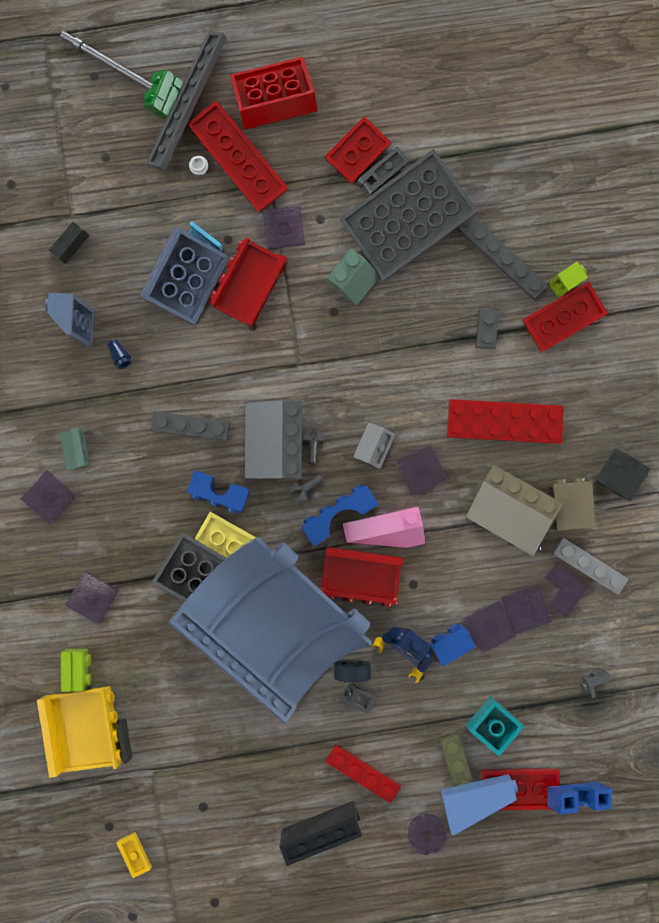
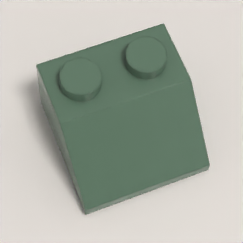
(353, 277)

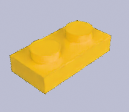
(134, 855)

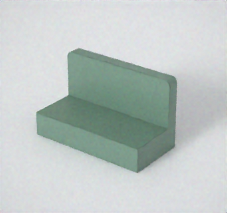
(74, 449)

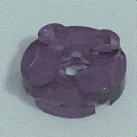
(431, 844)

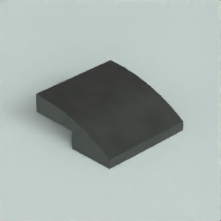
(622, 474)

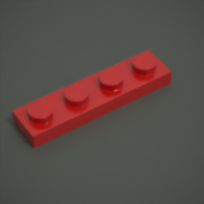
(363, 773)

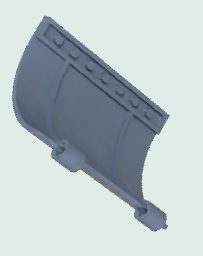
(268, 625)

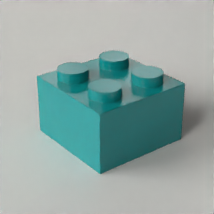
(494, 726)

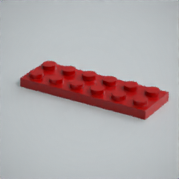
(237, 156)
(505, 421)

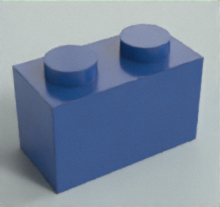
(452, 644)

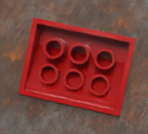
(274, 92)

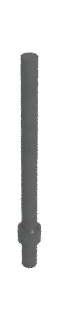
(80, 45)

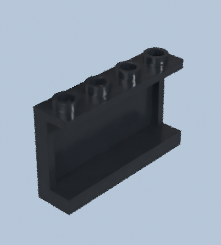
(320, 833)

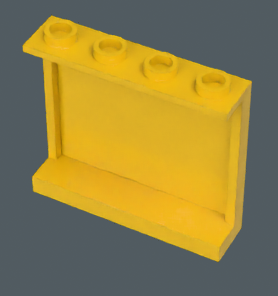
(80, 730)

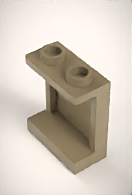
(577, 504)

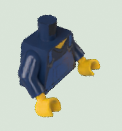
(410, 646)

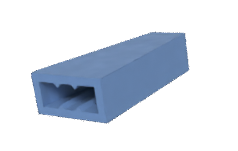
(476, 801)

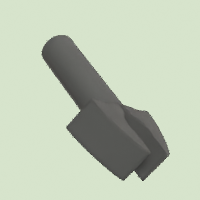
(313, 444)
(306, 487)

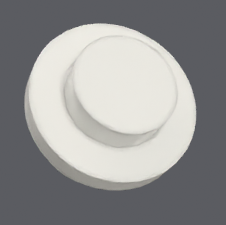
(198, 165)

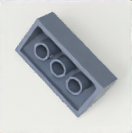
(72, 316)

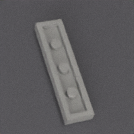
(590, 566)

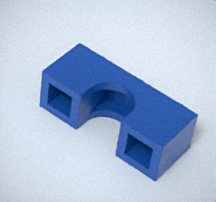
(202, 487)
(567, 798)

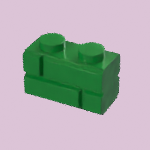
(162, 93)

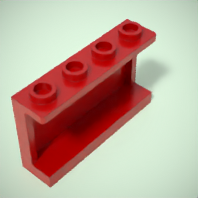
(248, 282)
(361, 576)

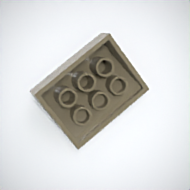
(514, 510)

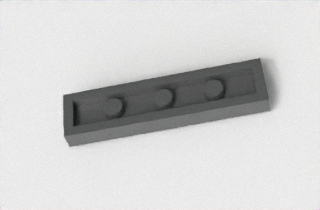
(190, 425)

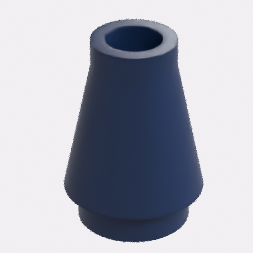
(120, 356)

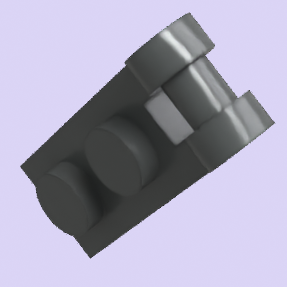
(383, 171)

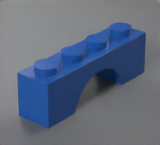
(318, 528)

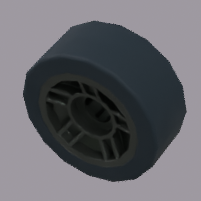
(352, 671)

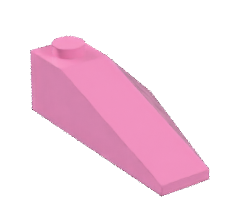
(392, 529)

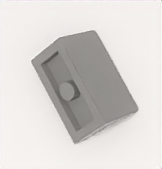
(374, 445)

